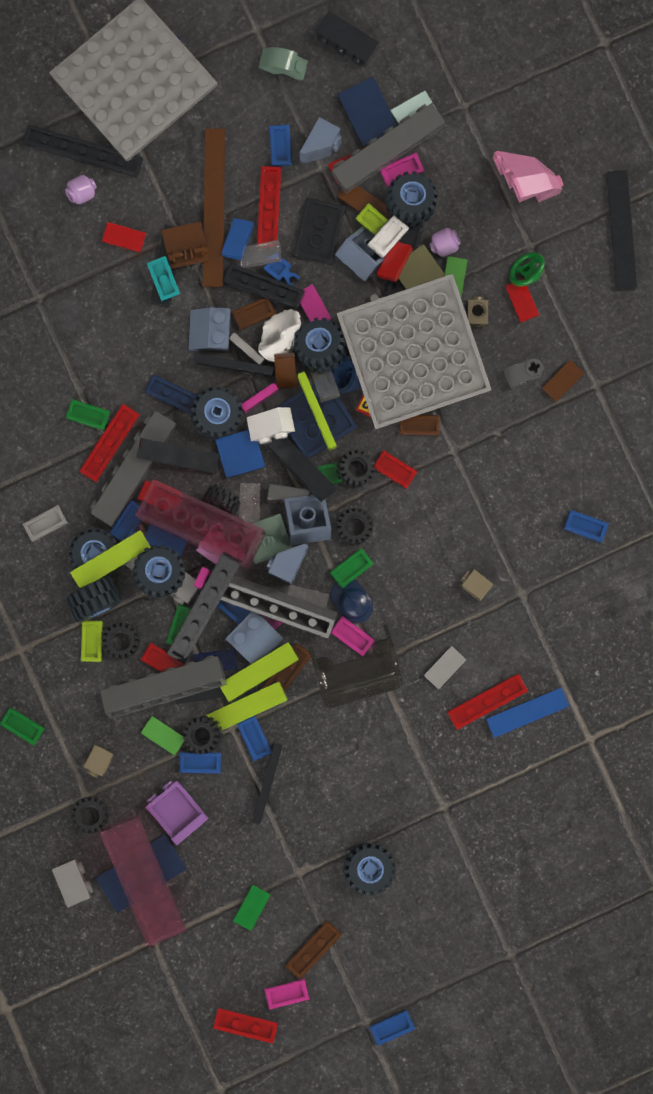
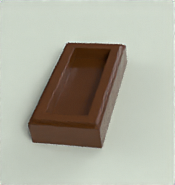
(253, 313)
(285, 370)
(563, 380)
(420, 425)

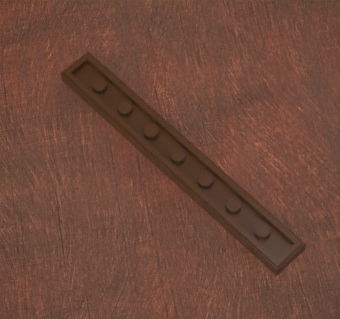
(214, 206)

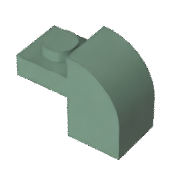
(284, 61)

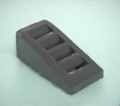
(278, 493)

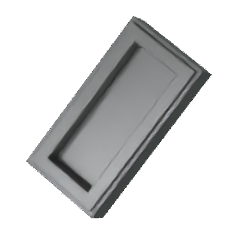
(247, 349)
(45, 523)
(445, 667)

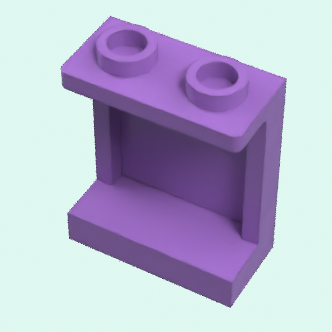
(176, 811)

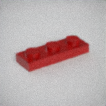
(245, 1025)

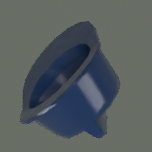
(346, 376)
(352, 601)

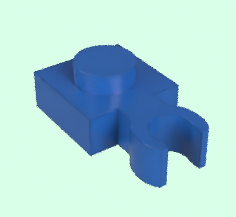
(280, 270)

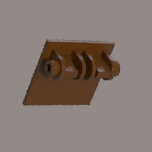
(185, 245)

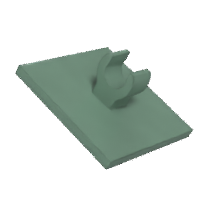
(275, 540)

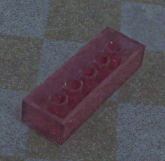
(200, 523)
(143, 880)

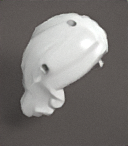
(279, 334)

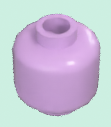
(80, 189)
(445, 242)

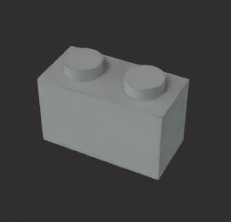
(72, 882)

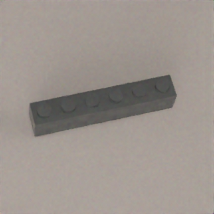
(388, 148)
(131, 472)
(280, 606)
(163, 687)

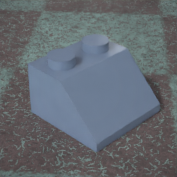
(321, 141)
(358, 255)
(210, 329)
(307, 520)
(287, 563)
(254, 638)

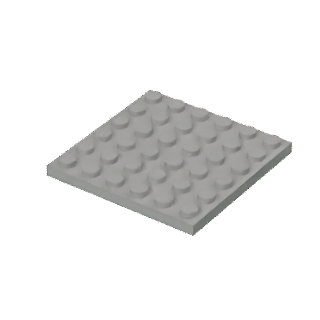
(133, 79)
(414, 351)

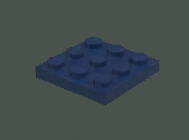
(307, 433)

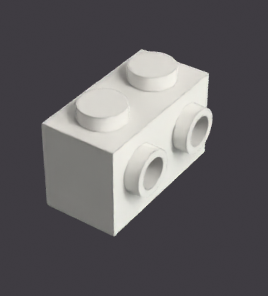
(270, 424)

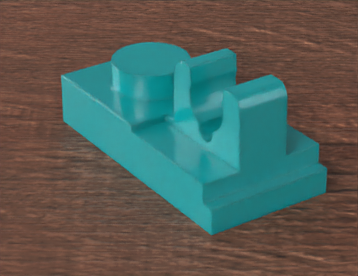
(163, 278)

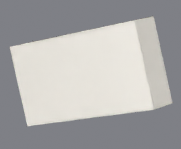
(388, 236)

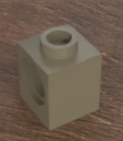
(477, 321)
(476, 584)
(98, 761)

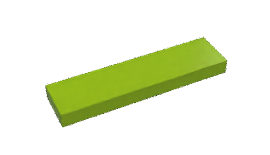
(316, 410)
(110, 559)
(259, 671)
(249, 706)

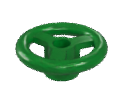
(529, 271)

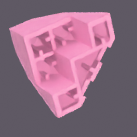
(527, 176)

